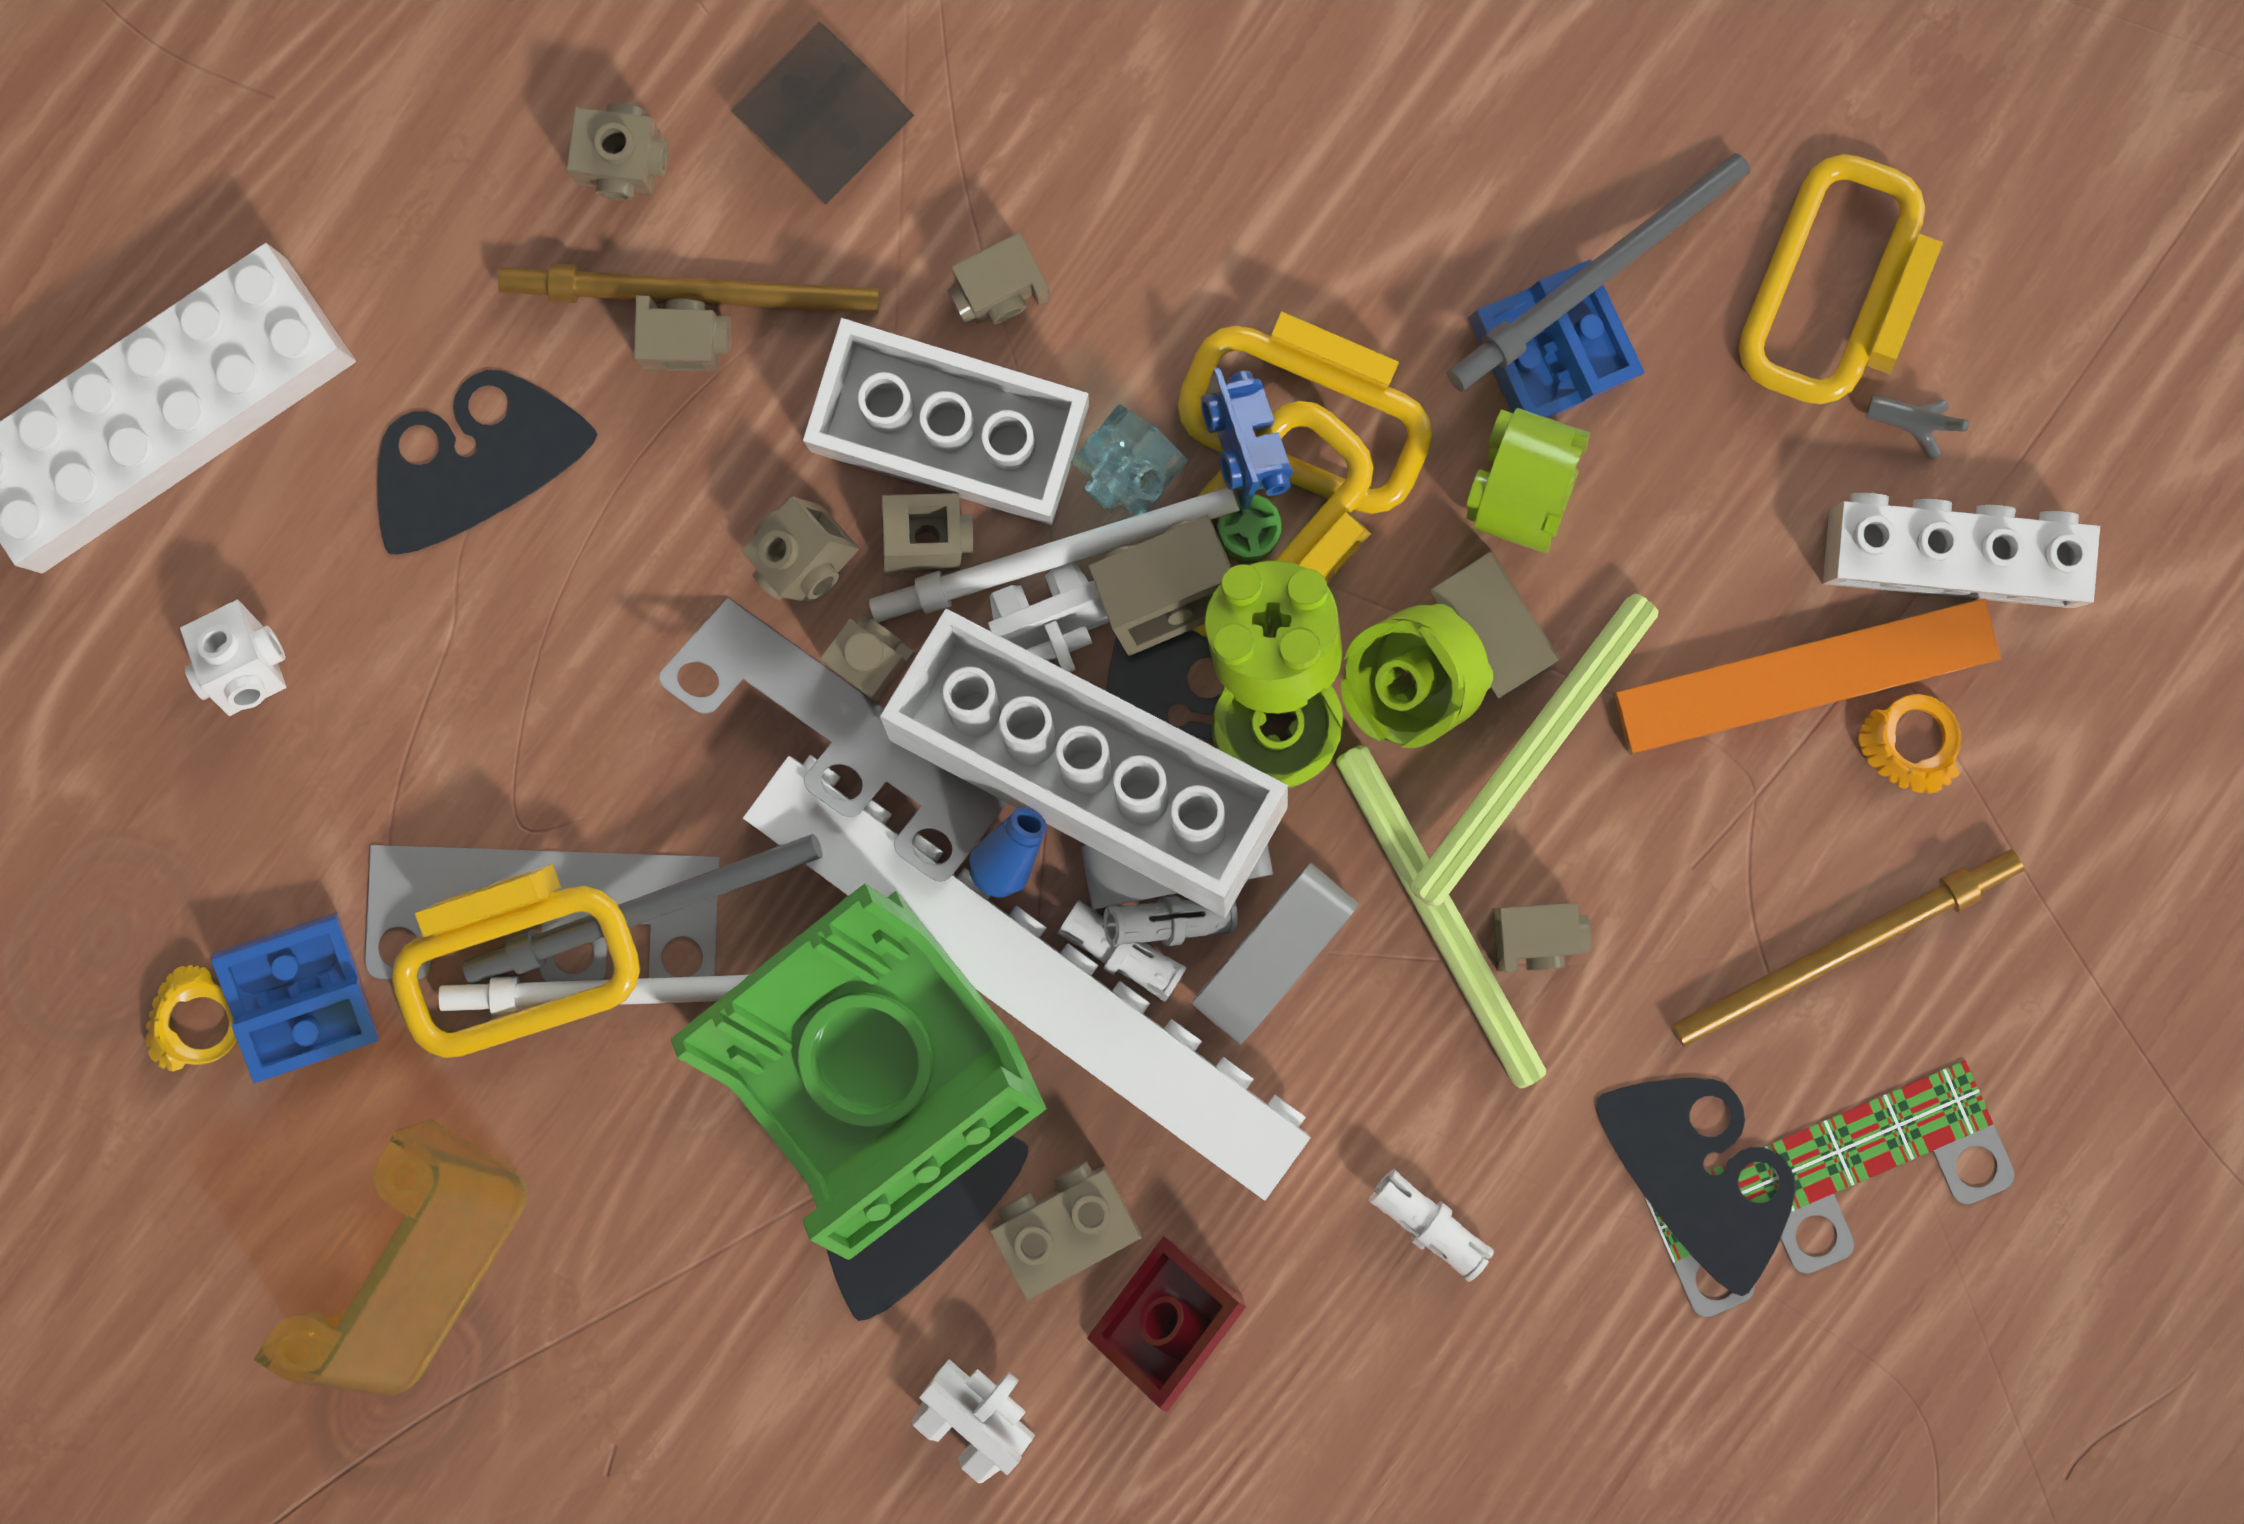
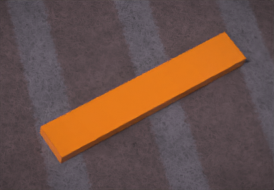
(1807, 676)

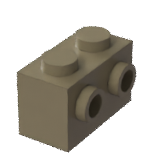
(1161, 583)
(1065, 1229)

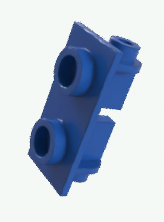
(1246, 460)

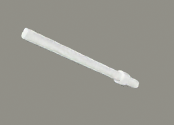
(935, 591)
(508, 995)

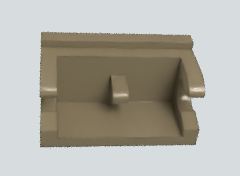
(1501, 619)

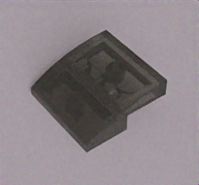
(821, 112)

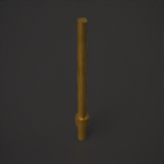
(567, 283)
(1956, 891)

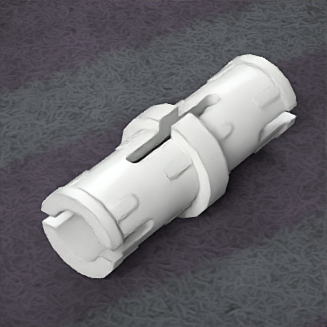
(1133, 960)
(1431, 1225)

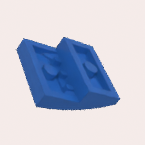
(1570, 359)
(295, 997)

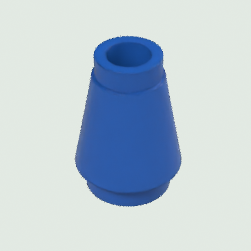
(1007, 854)

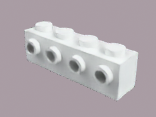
(1961, 553)

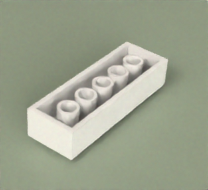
(160, 406)
(1086, 762)

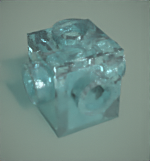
(1127, 462)

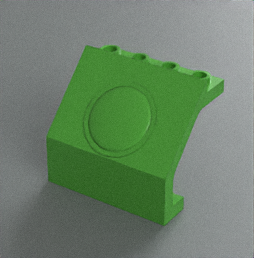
(866, 1066)

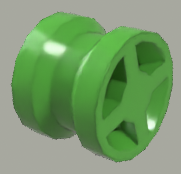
(1249, 525)

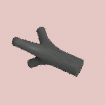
(1916, 419)

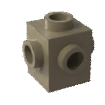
(616, 151)
(799, 551)

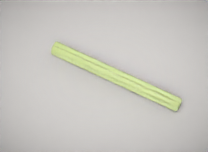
(1534, 750)
(1442, 921)

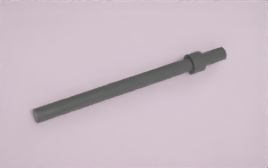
(1509, 340)
(531, 949)

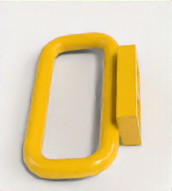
(1890, 299)
(1330, 363)
(1332, 532)
(496, 912)

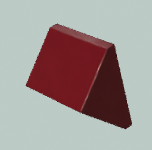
(1167, 1322)

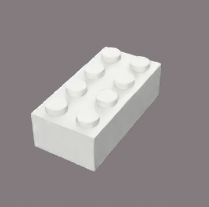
(946, 421)

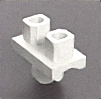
(1055, 624)
(980, 1414)

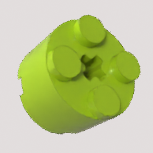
(1528, 479)
(1274, 635)
(1415, 675)
(1311, 735)

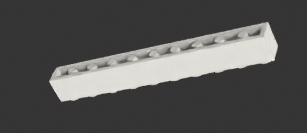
(1046, 987)

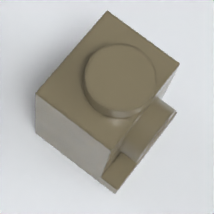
(997, 282)
(680, 336)
(911, 515)
(867, 656)
(1540, 935)

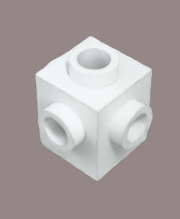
(233, 658)

